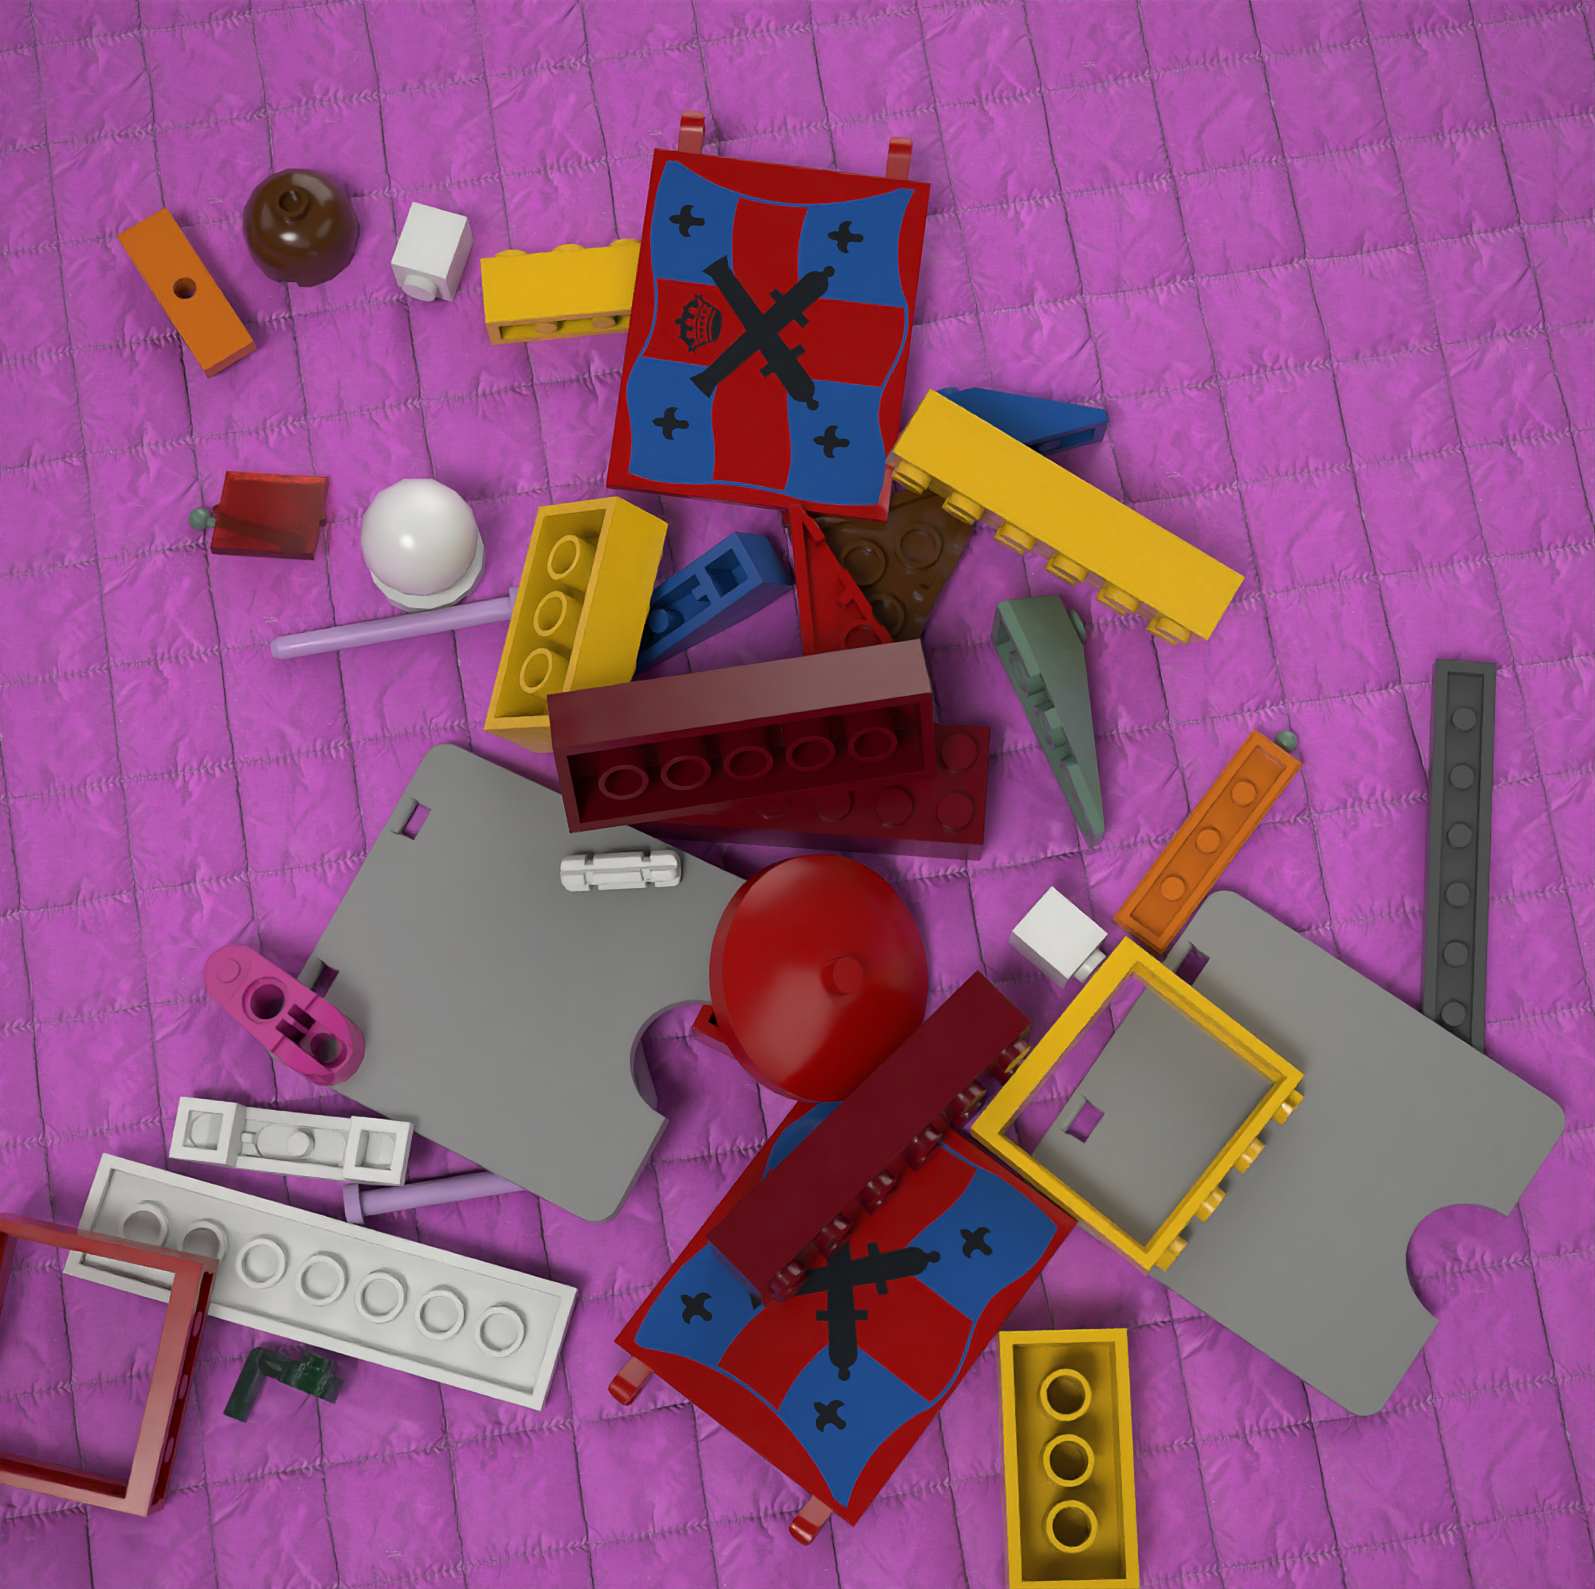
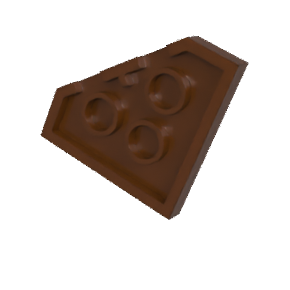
(902, 562)

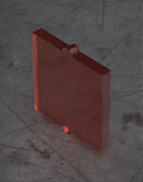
(269, 515)

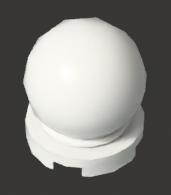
(422, 545)

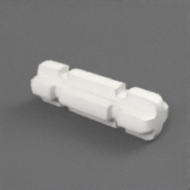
(621, 870)

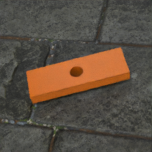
(173, 269)

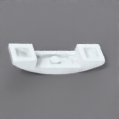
(292, 1142)

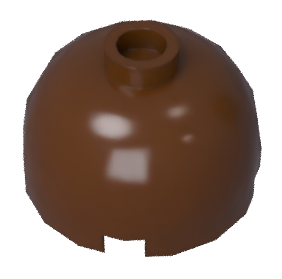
(300, 227)

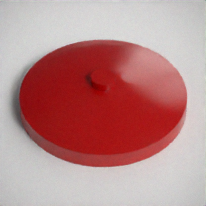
(816, 976)

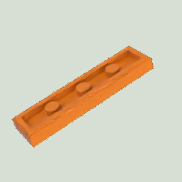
(1206, 843)

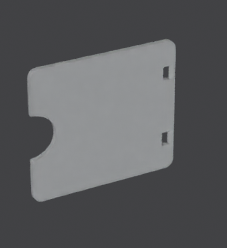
(503, 999)
(1320, 1224)

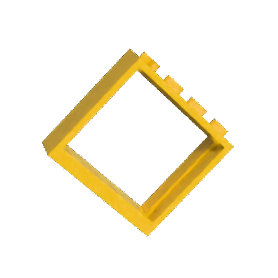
(1239, 1152)

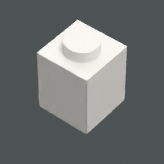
(432, 253)
(1059, 939)

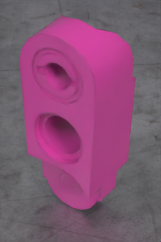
(248, 987)

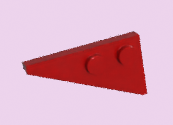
(830, 603)

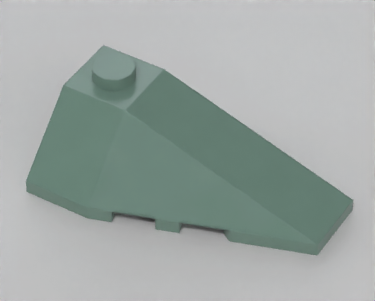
(1048, 673)

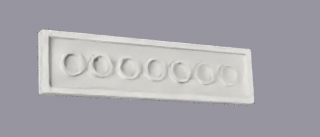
(335, 1283)

